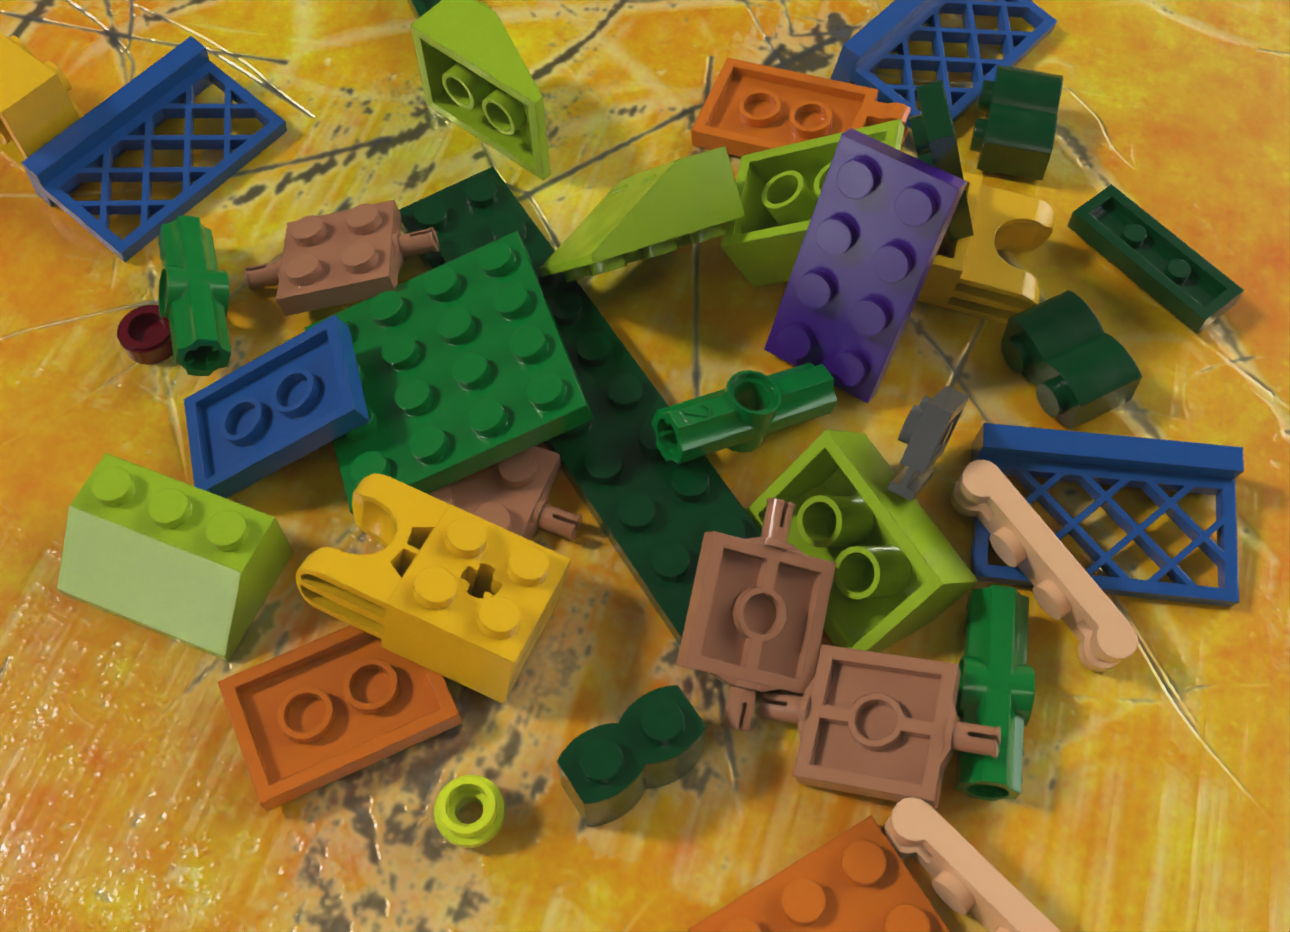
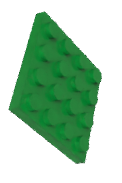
(458, 371)

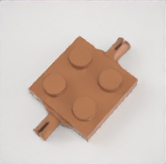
(340, 258)
(515, 495)
(756, 613)
(879, 724)

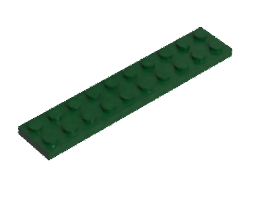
(642, 503)

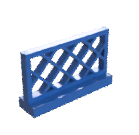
(907, 21)
(128, 123)
(1120, 462)

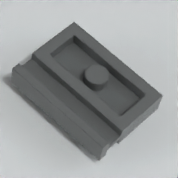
(927, 435)

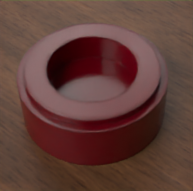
(145, 335)

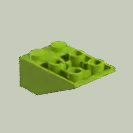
(652, 216)

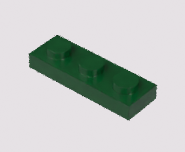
(938, 146)
(1155, 258)

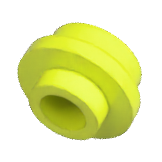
(457, 794)

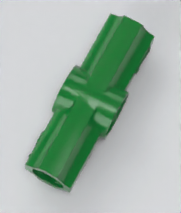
(193, 296)
(743, 412)
(995, 690)

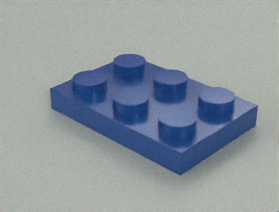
(275, 409)

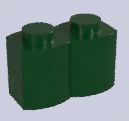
(1018, 122)
(1069, 359)
(647, 749)

